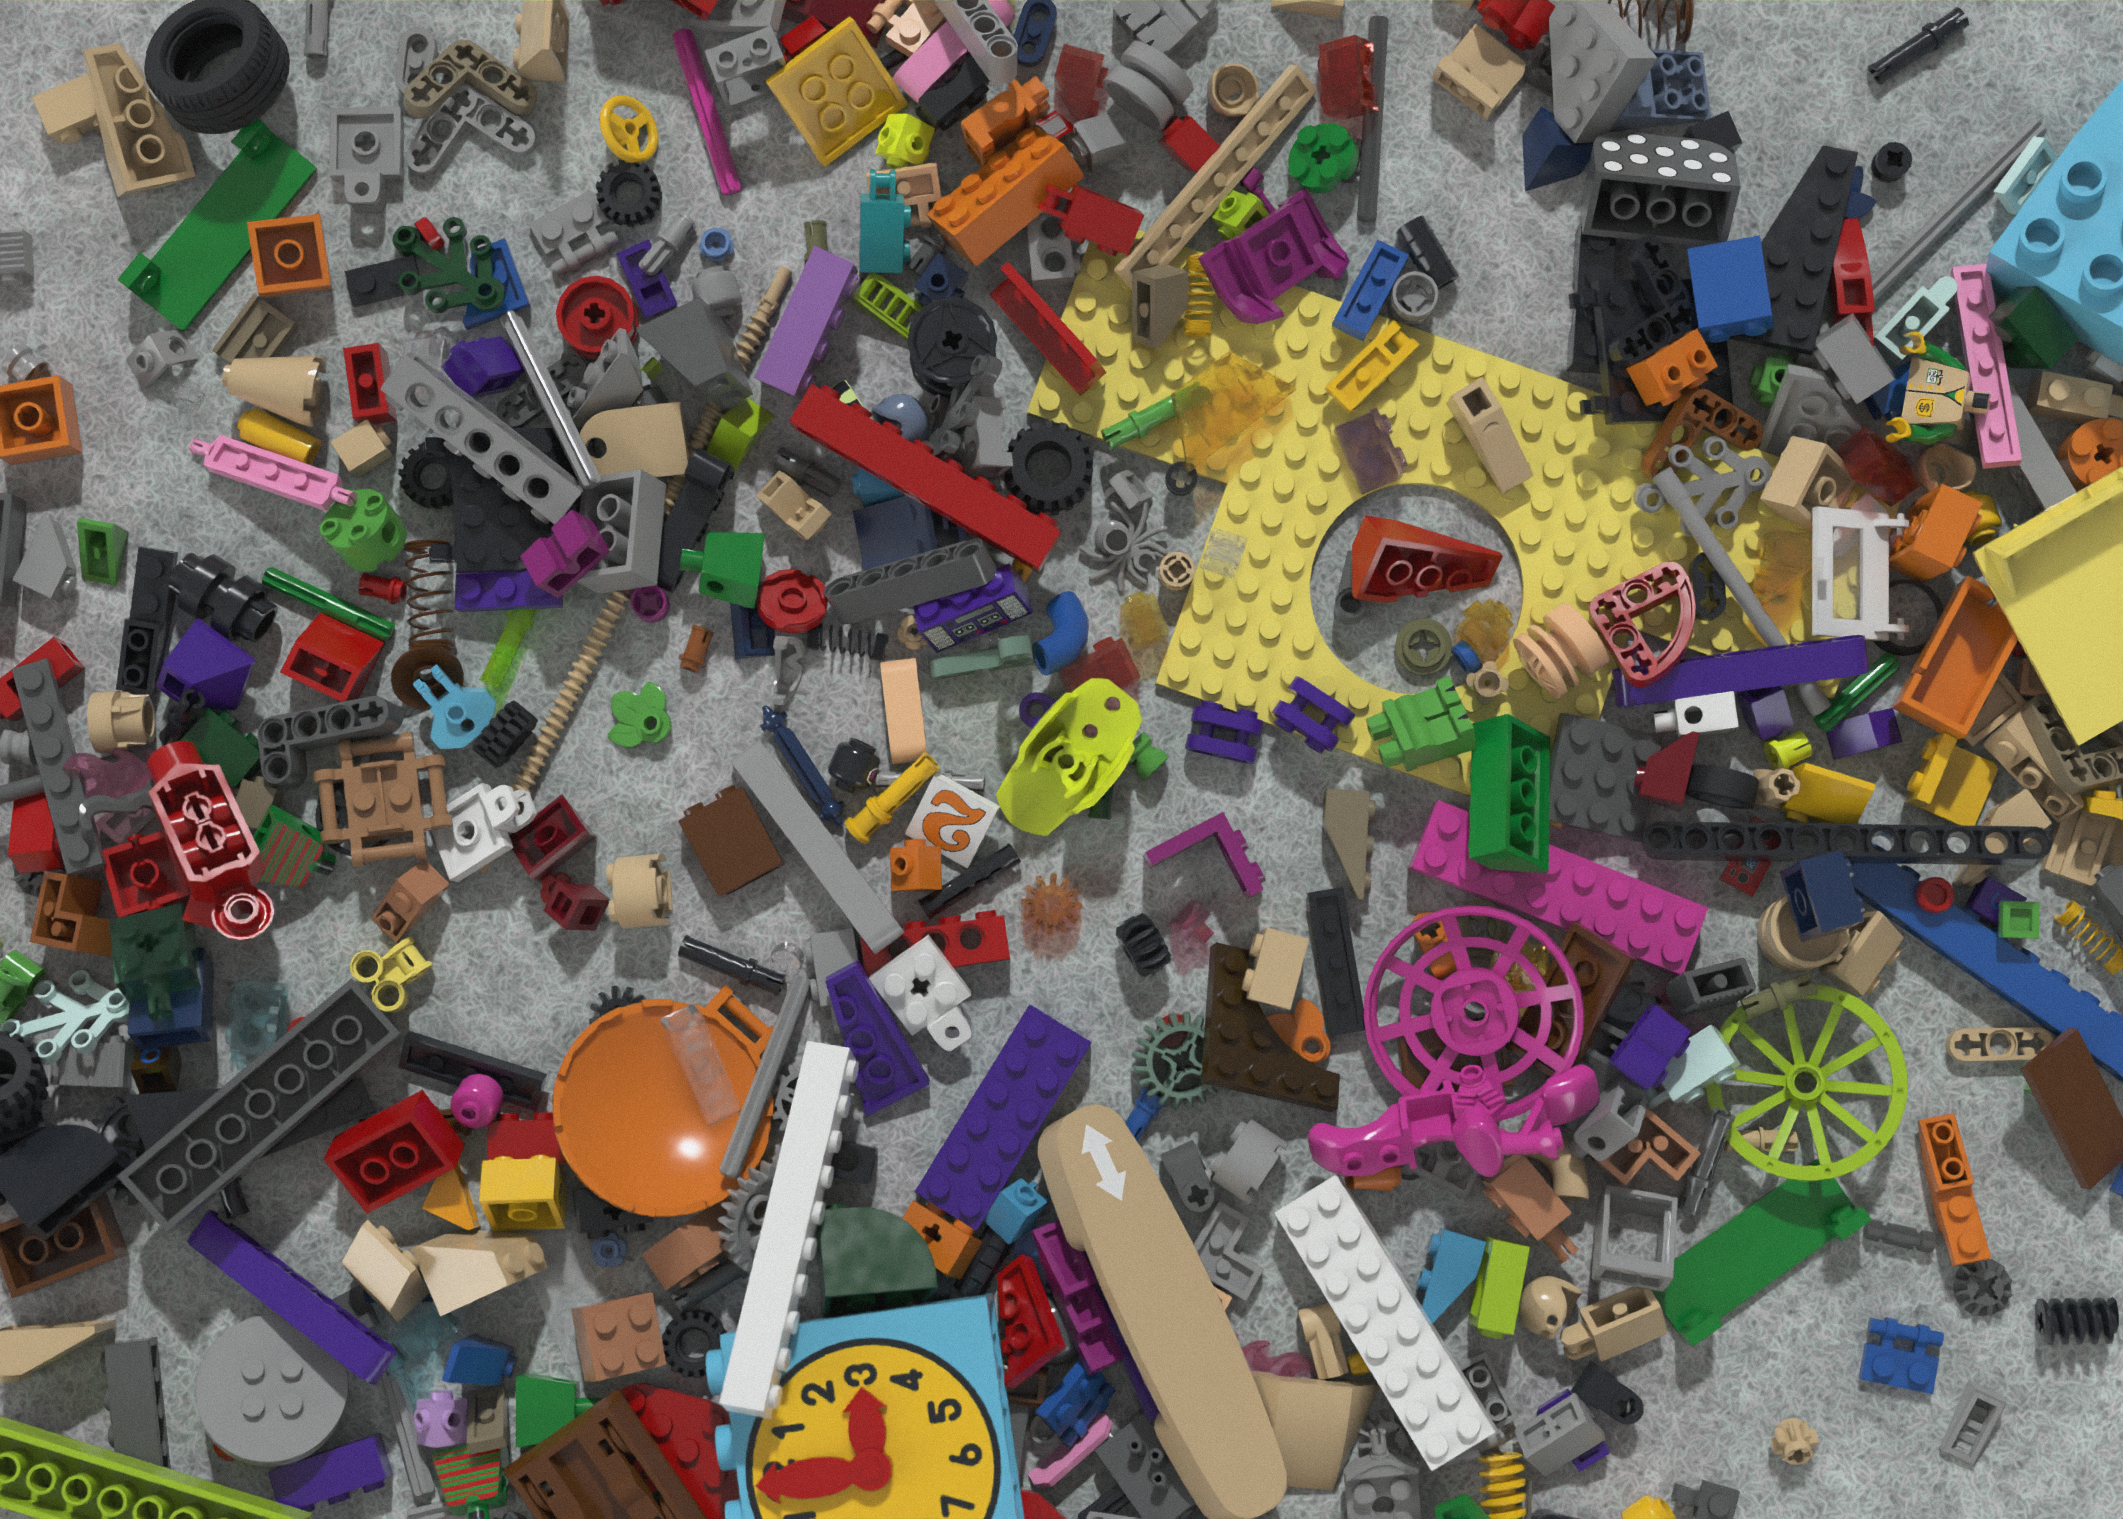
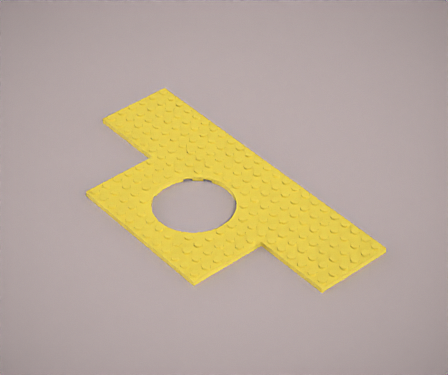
(1290, 481)

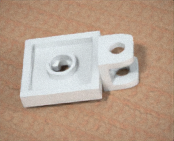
(492, 816)
(938, 1006)

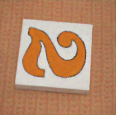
(952, 819)

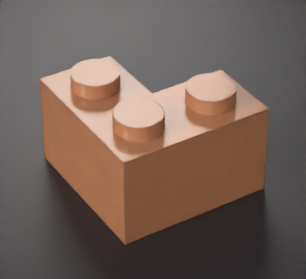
(1654, 1144)
(689, 1249)

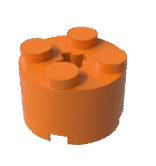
(2080, 446)

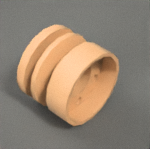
(1567, 645)

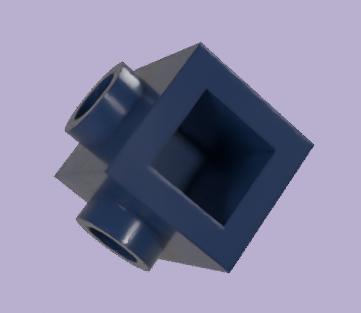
(940, 281)

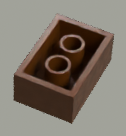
(78, 1246)

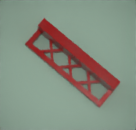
(1047, 331)

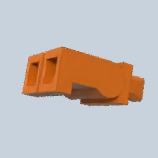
(1004, 118)

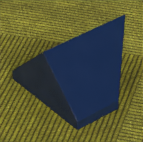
(1550, 152)

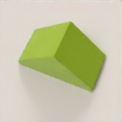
(739, 432)

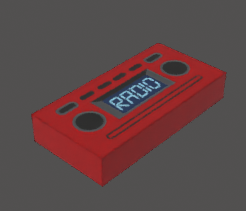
(1748, 874)

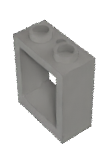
(734, 78)
(1632, 1270)

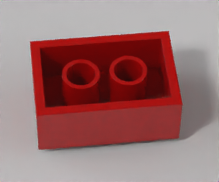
(394, 1152)

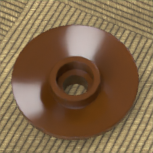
(408, 669)

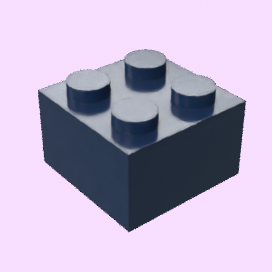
(1822, 895)

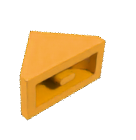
(451, 1200)

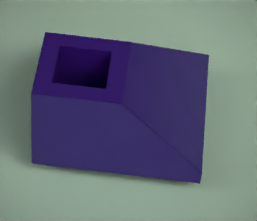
(209, 665)

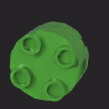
(365, 531)

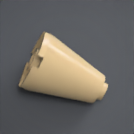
(279, 385)

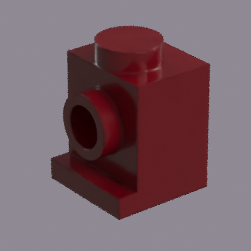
(576, 906)

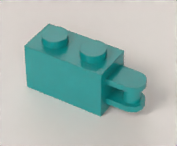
(883, 227)

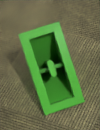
(101, 550)

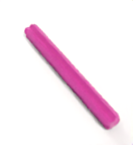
(706, 112)

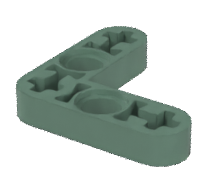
(1011, 653)

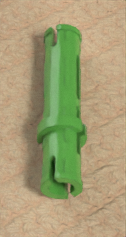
(1138, 423)

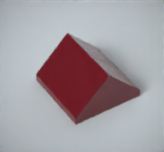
(551, 838)

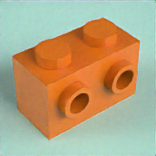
(1672, 369)

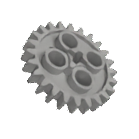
(743, 1219)

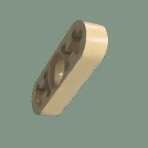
(1973, 1054)

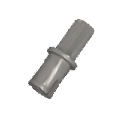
(667, 244)

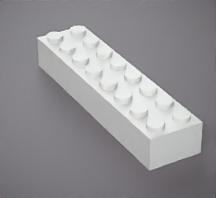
(1386, 1322)

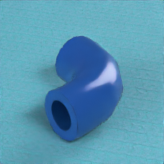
(1068, 634)

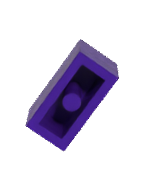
(483, 366)

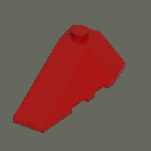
(1406, 560)

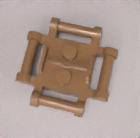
(383, 799)

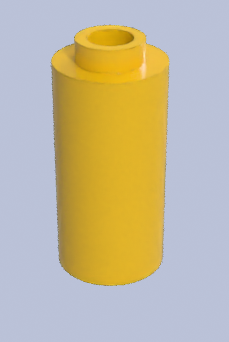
(277, 436)

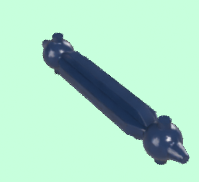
(802, 766)

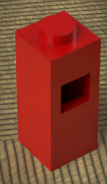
(65, 668)

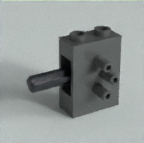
(1142, 1475)

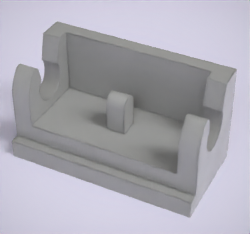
(1559, 1435)

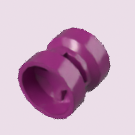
(646, 599)

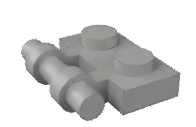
(570, 223)

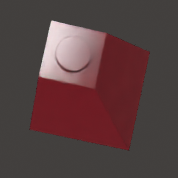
(1668, 773)

